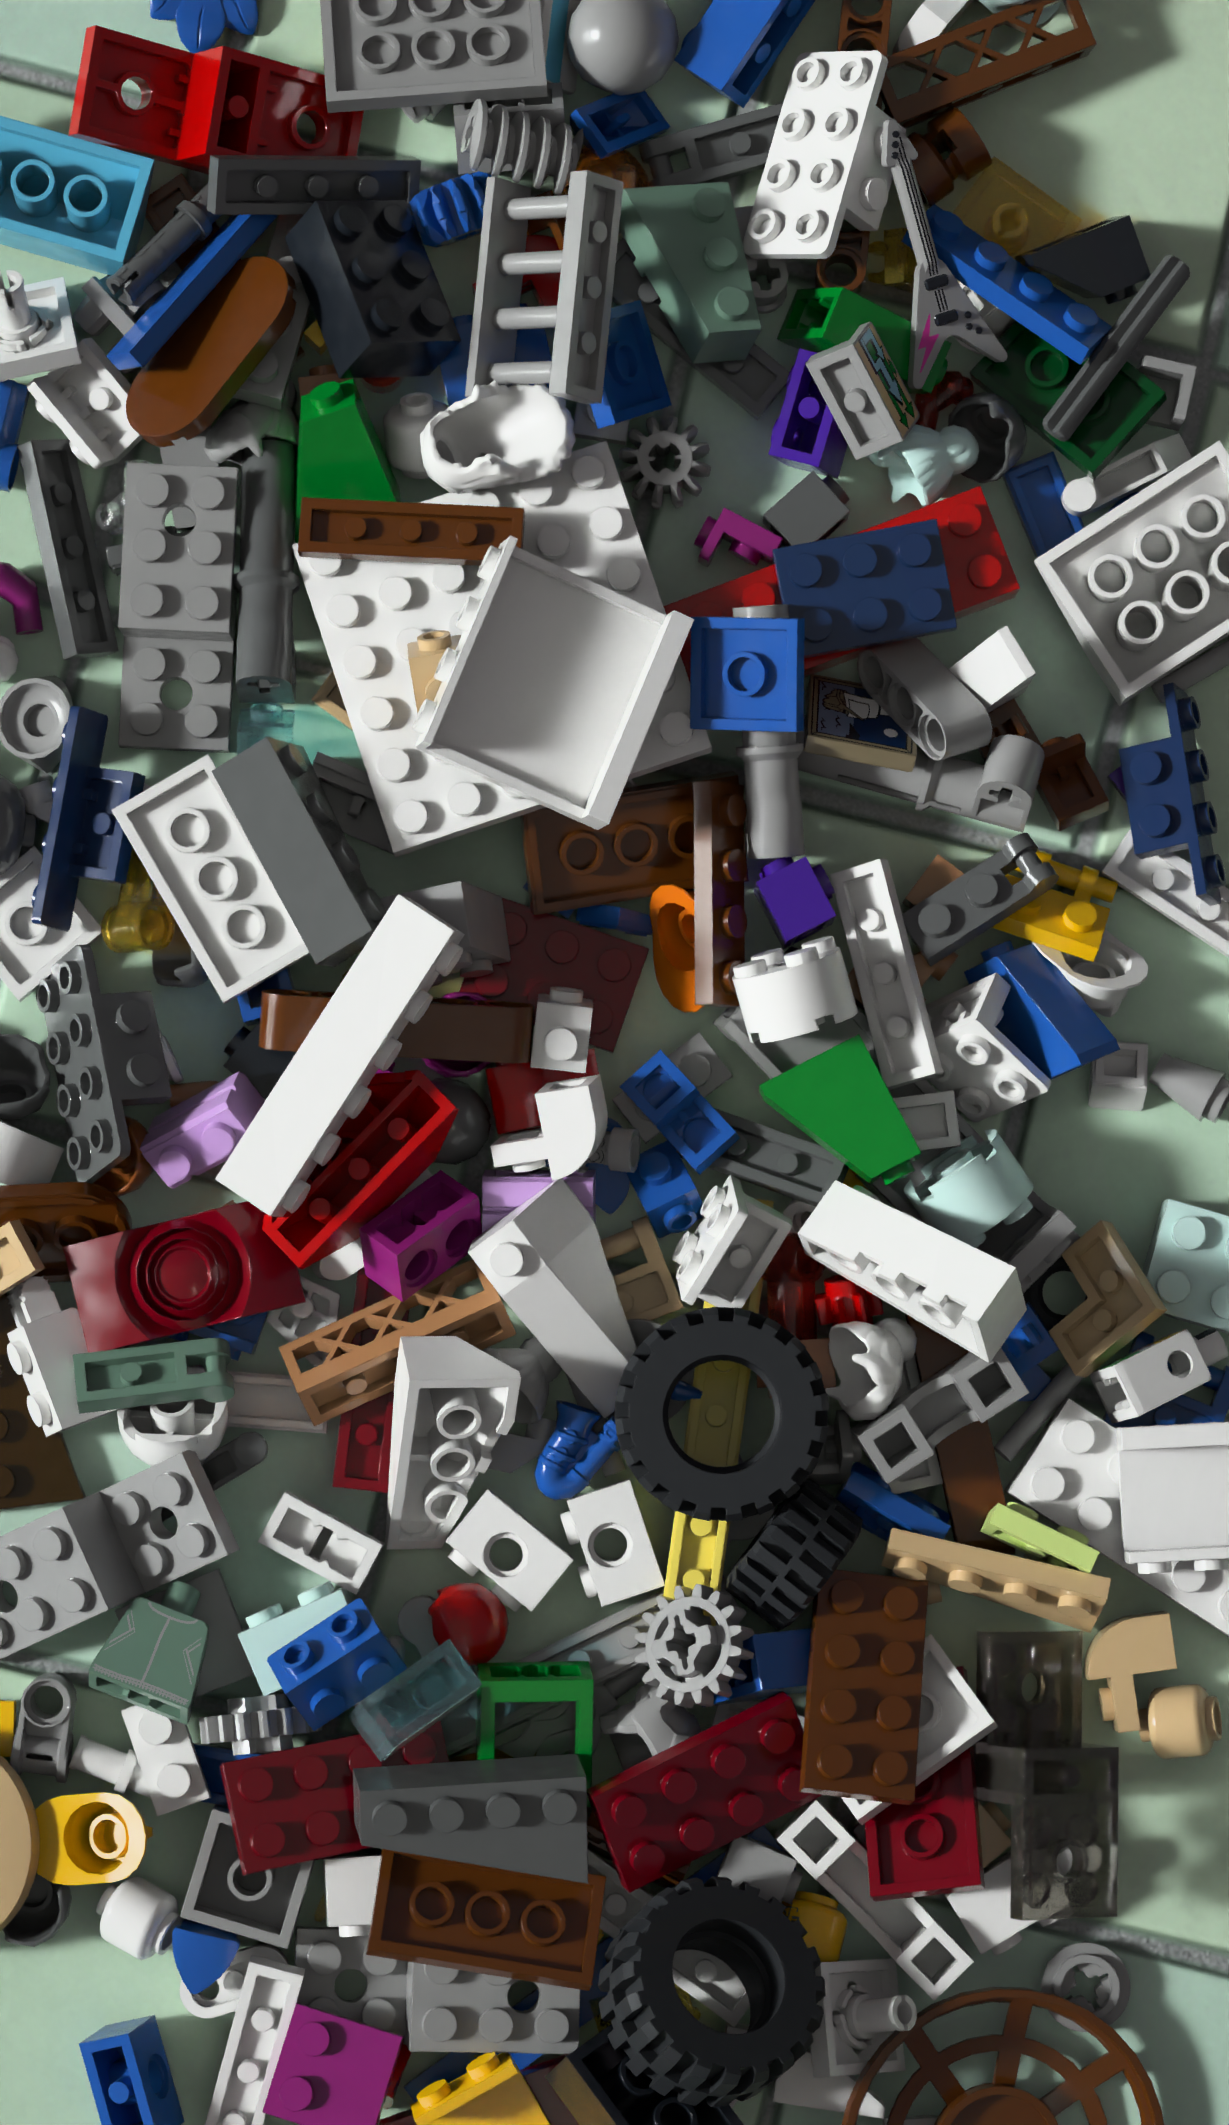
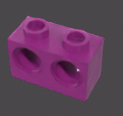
(420, 1235)

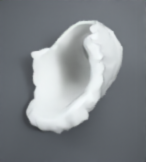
(497, 438)

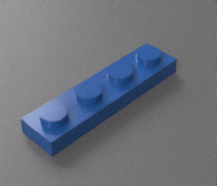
(1014, 288)

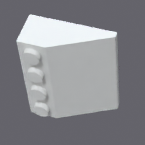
(1149, 576)

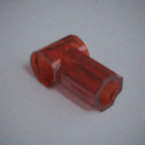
(792, 1288)

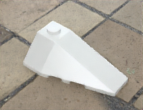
(444, 1424)

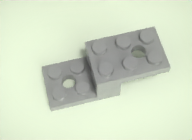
(178, 607)
(109, 1550)
(434, 2004)

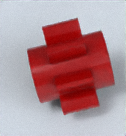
(846, 1302)

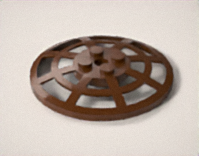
(1001, 2100)

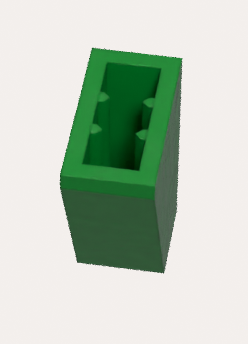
(833, 314)
(340, 450)
(847, 1111)

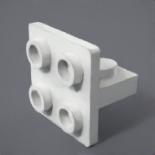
(728, 1247)

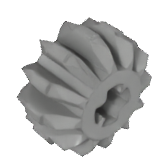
(663, 443)

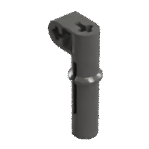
(266, 576)

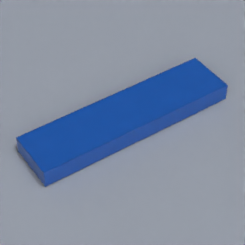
(188, 290)

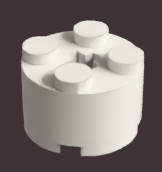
(793, 991)

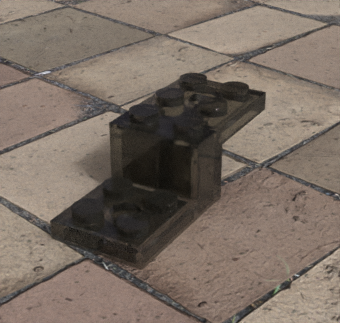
(1053, 1781)

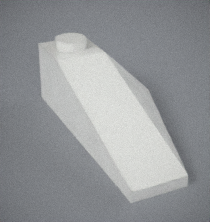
(559, 1284)

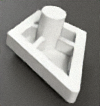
(301, 1319)

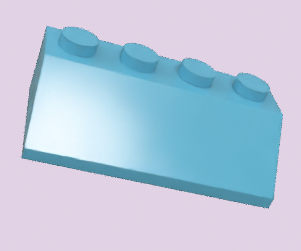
(71, 197)

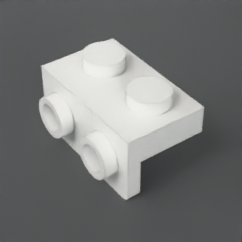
(88, 406)

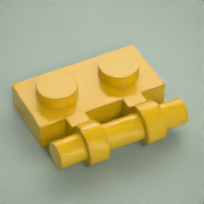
(1064, 920)

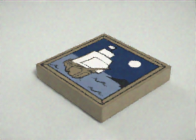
(853, 727)

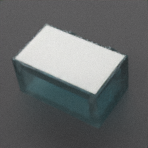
(414, 1700)

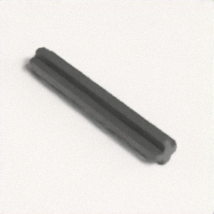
(1116, 348)

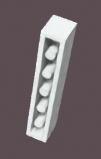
(341, 1057)

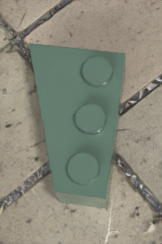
(697, 265)

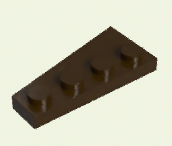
(31, 1465)

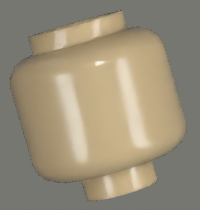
(1181, 1721)

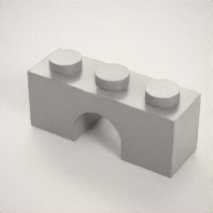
(935, 1409)

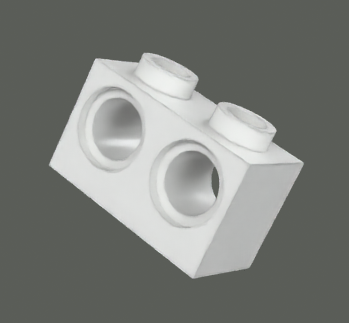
(321, 1542)

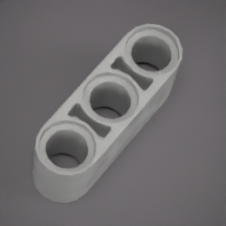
(924, 698)

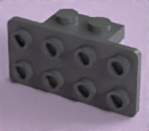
(103, 1059)

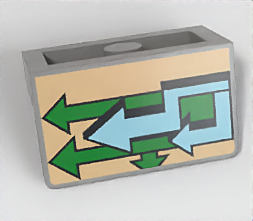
(864, 392)

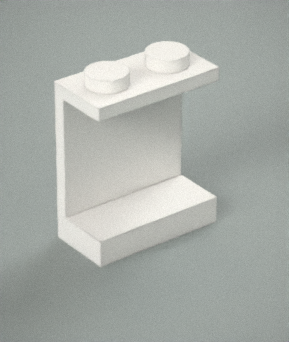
(1174, 1495)

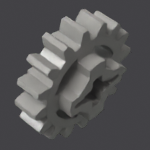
(701, 1652)
(255, 1725)

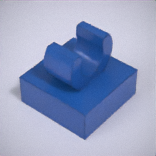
(1028, 1342)

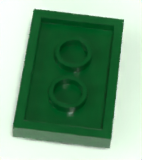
(1037, 377)

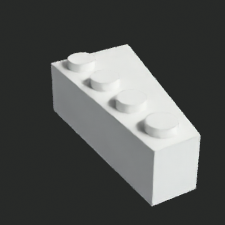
(916, 1268)

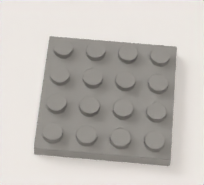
(430, 52)

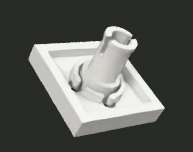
(35, 327)
(858, 2016)

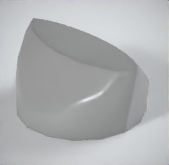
(34, 720)

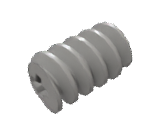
(521, 145)

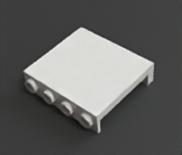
(550, 685)

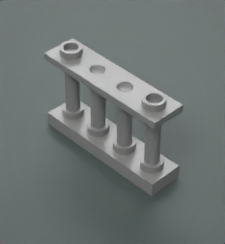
(584, 286)

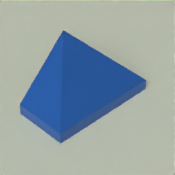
(618, 123)

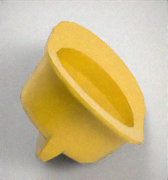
(90, 1838)

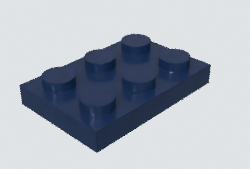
(867, 587)

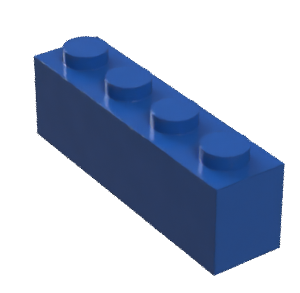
(740, 43)

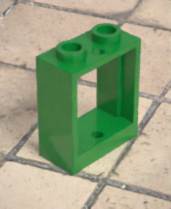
(536, 1683)

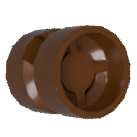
(966, 155)

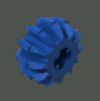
(450, 209)

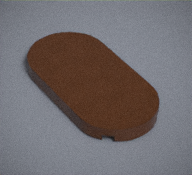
(212, 353)
(62, 1216)

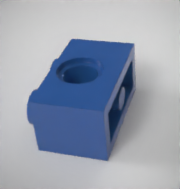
(131, 2074)

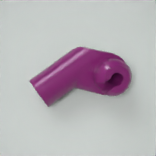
(23, 596)

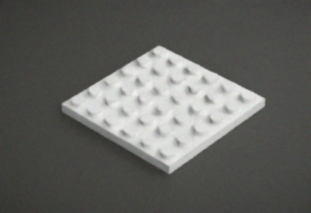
(379, 607)

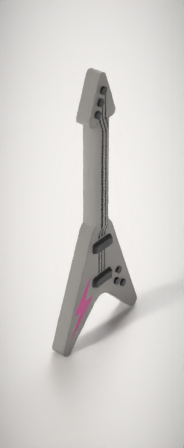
(938, 301)

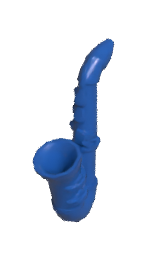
(577, 1452)

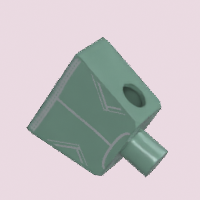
(155, 1654)

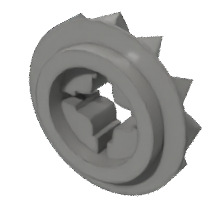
(1093, 1960)

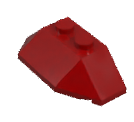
(374, 1164)

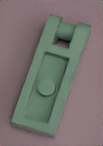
(153, 1375)

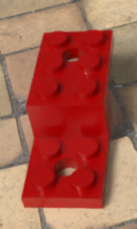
(202, 103)

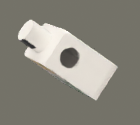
(1143, 1378)

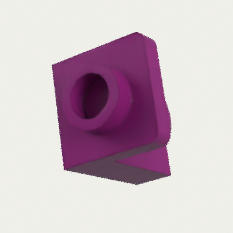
(747, 539)

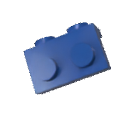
(336, 1664)

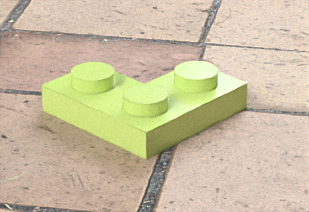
(1019, 1528)

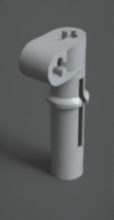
(771, 779)
(990, 793)

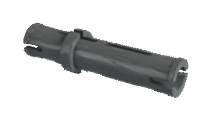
(189, 224)

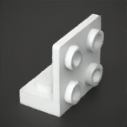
(976, 1057)

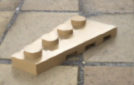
(1009, 1580)

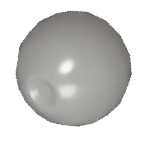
(622, 43)

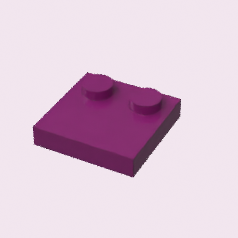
(332, 2070)

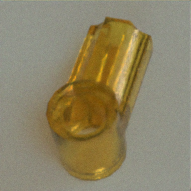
(140, 918)

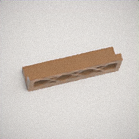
(365, 1372)

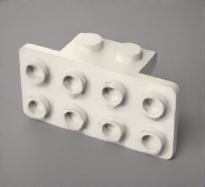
(823, 158)

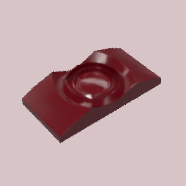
(179, 1277)

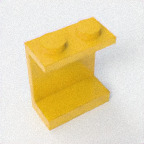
(485, 2095)

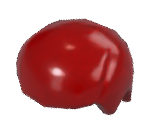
(471, 1620)

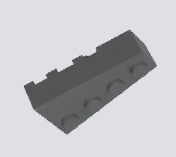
(302, 848)
(480, 1812)

